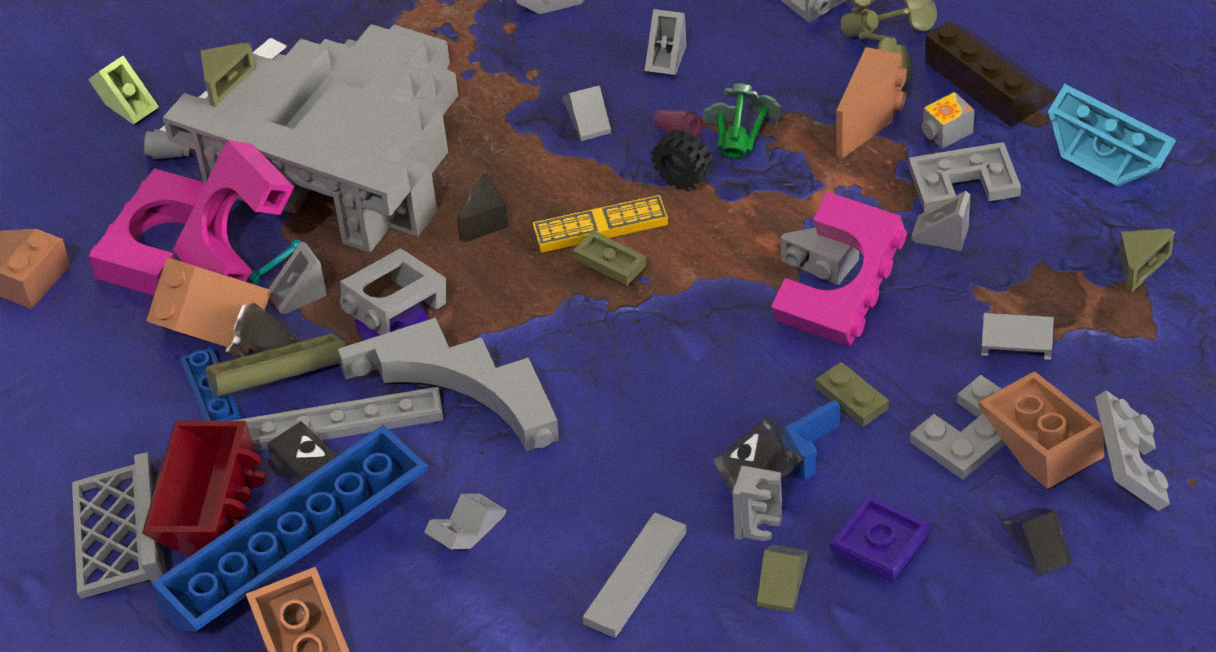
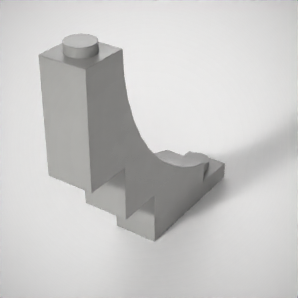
(423, 356)

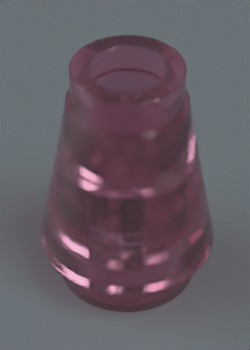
(678, 119)

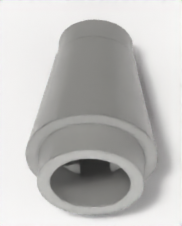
(158, 146)

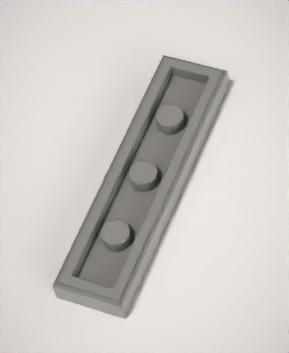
(634, 575)

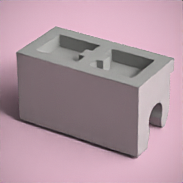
(1017, 333)
(756, 502)

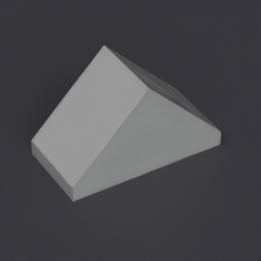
(666, 42)
(588, 112)
(944, 224)
(298, 281)

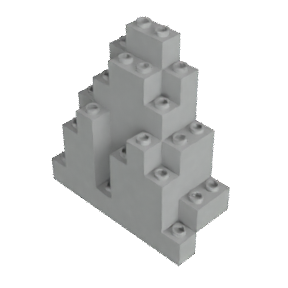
(341, 122)

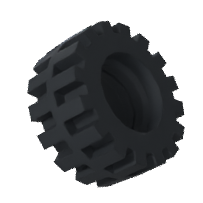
(682, 159)

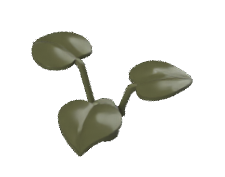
(863, 22)

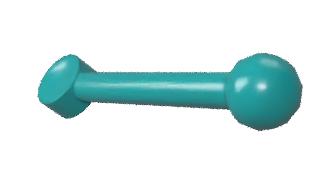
(255, 276)

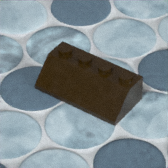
(985, 73)

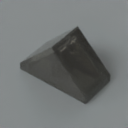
(482, 212)
(1039, 539)

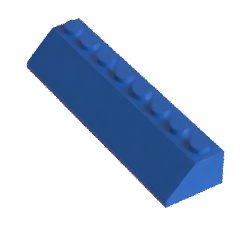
(285, 529)

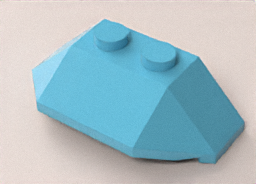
(1105, 138)

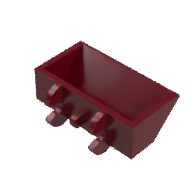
(202, 484)

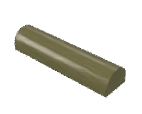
(274, 364)

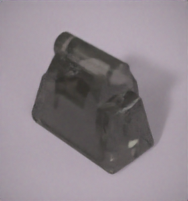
(258, 332)

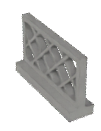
(150, 554)

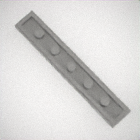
(351, 416)

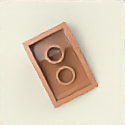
(870, 99)
(30, 264)
(202, 302)
(1044, 429)
(296, 615)

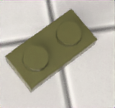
(609, 257)
(852, 393)

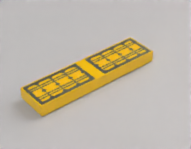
(607, 221)

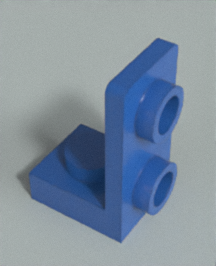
(809, 429)

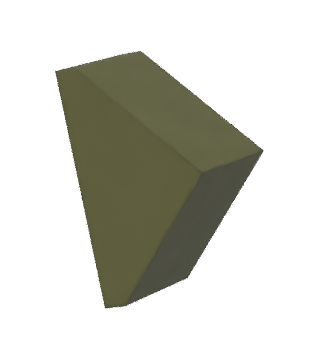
(225, 69)
(1143, 253)
(781, 577)

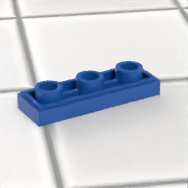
(211, 408)

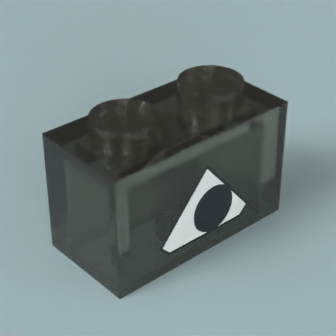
(763, 447)
(298, 453)

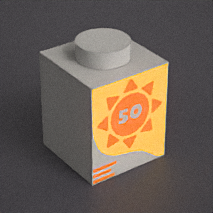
(948, 120)

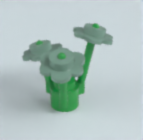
(735, 141)

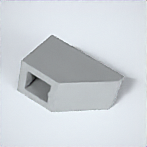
(818, 254)

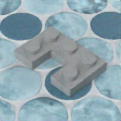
(989, 163)
(1126, 436)
(962, 450)

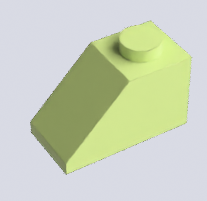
(123, 91)

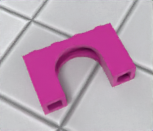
(238, 172)
(119, 256)
(841, 311)

